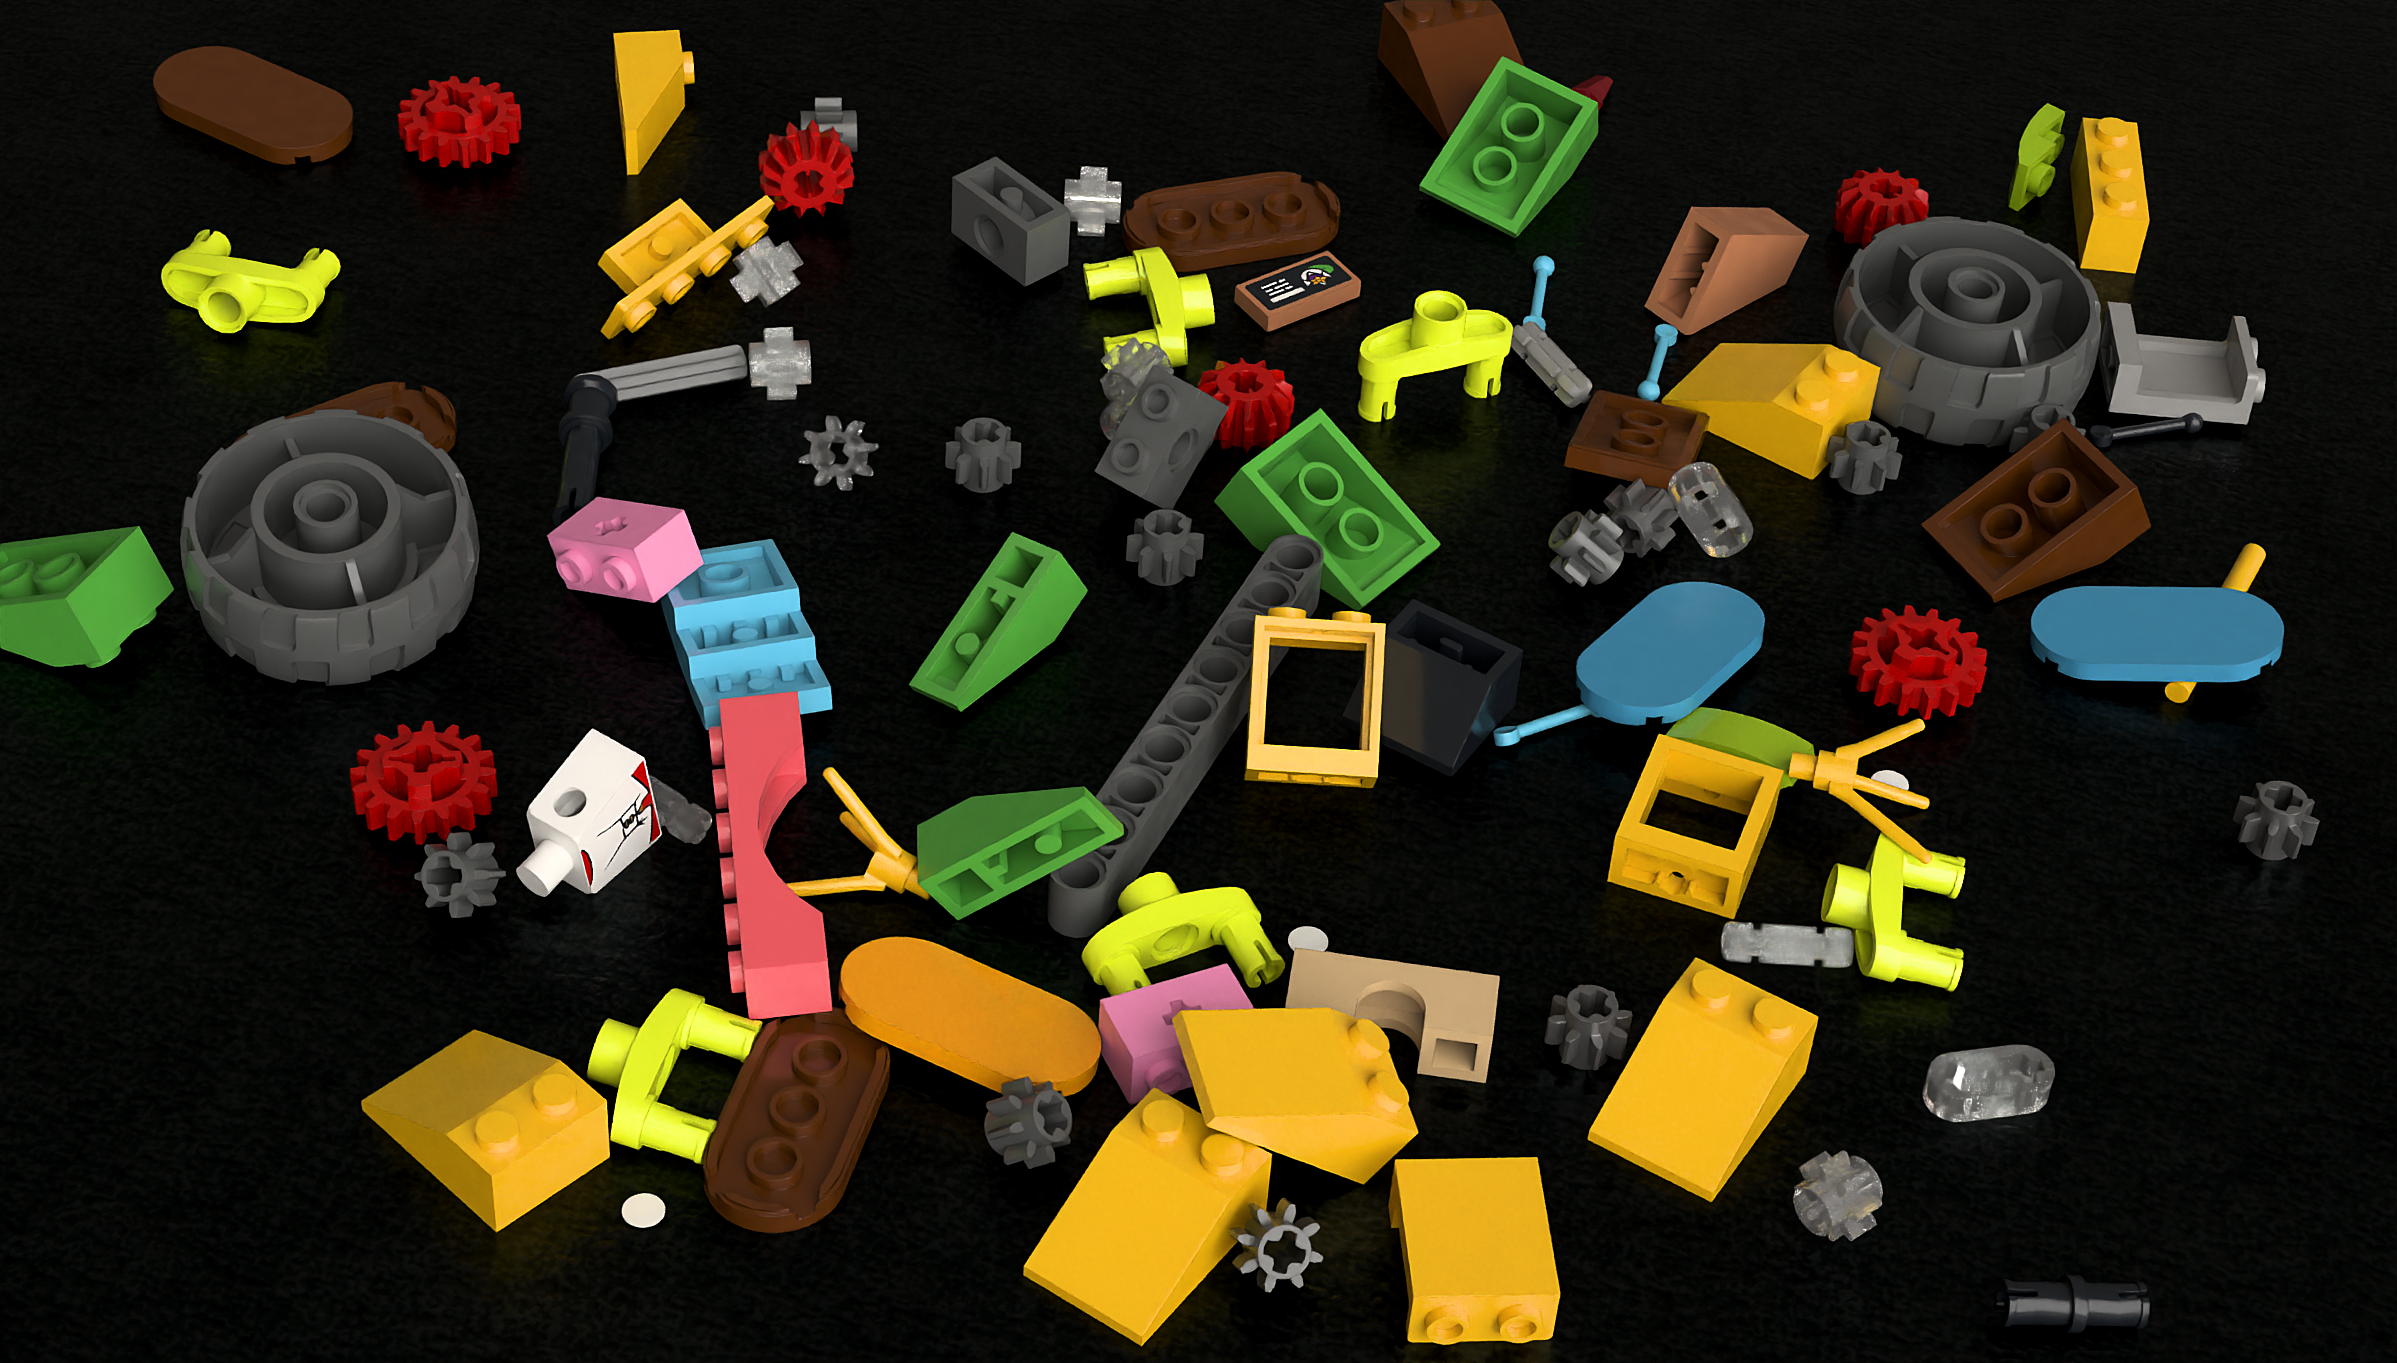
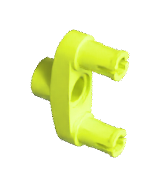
(243, 290)
(1172, 300)
(1433, 340)
(1872, 907)
(1167, 925)
(643, 1058)

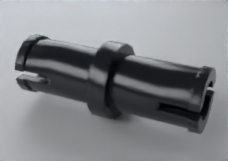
(2071, 1303)

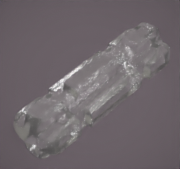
(681, 819)
(1787, 944)

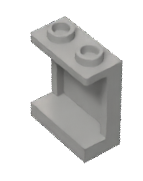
(2178, 374)

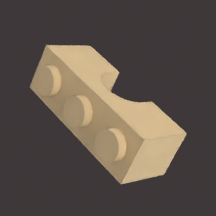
(1439, 1008)

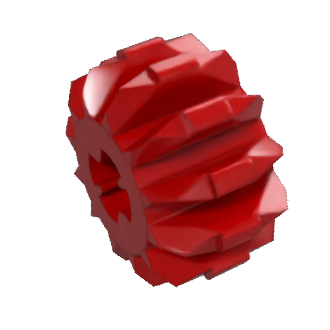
(806, 169)
(1876, 202)
(1257, 403)

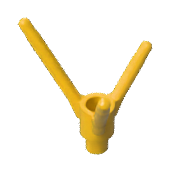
(1839, 776)
(889, 865)

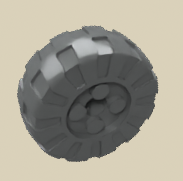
(1967, 327)
(330, 547)

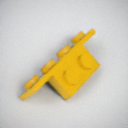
(666, 255)

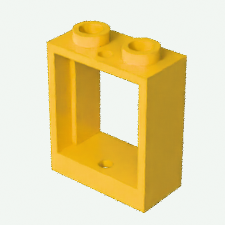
(1310, 764)
(1712, 874)

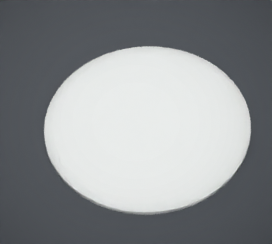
(1891, 778)
(1308, 938)
(643, 1210)

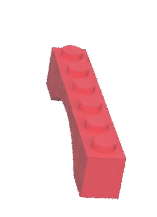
(779, 933)

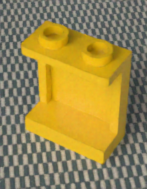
(1475, 1249)

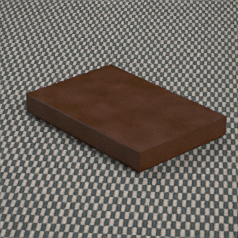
(1636, 439)

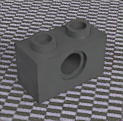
(1010, 221)
(1161, 438)

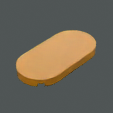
(967, 1016)

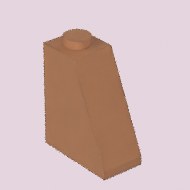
(1723, 264)

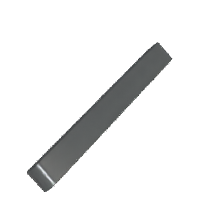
(1183, 738)

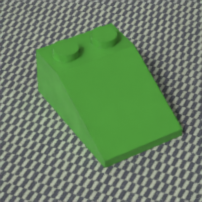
(1513, 148)
(1327, 490)
(78, 595)

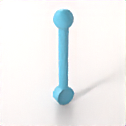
(1542, 267)
(1664, 336)
(1511, 734)

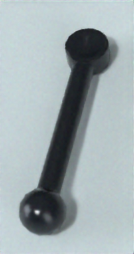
(2103, 435)

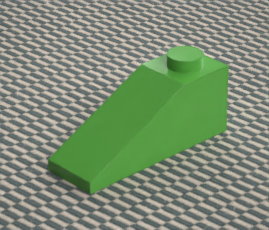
(1002, 623)
(1007, 842)

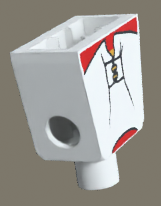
(590, 818)

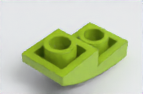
(2036, 153)
(1742, 737)

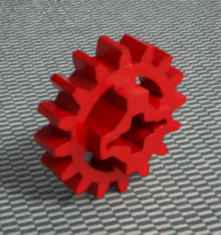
(459, 121)
(1917, 662)
(424, 782)

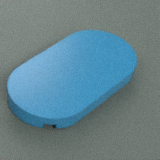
(2156, 633)
(1669, 653)

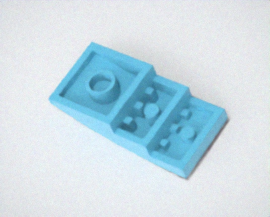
(743, 631)

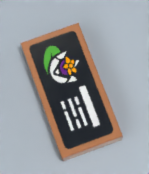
(1297, 291)

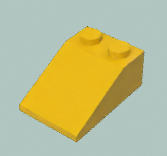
(1780, 398)
(1705, 1079)
(1299, 1084)
(495, 1124)
(1150, 1216)

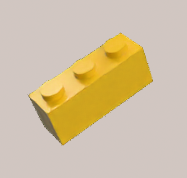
(2109, 195)

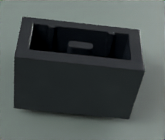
(1440, 687)

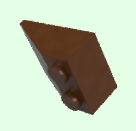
(1444, 53)
(2040, 515)

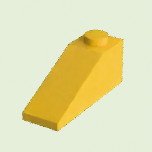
(649, 89)

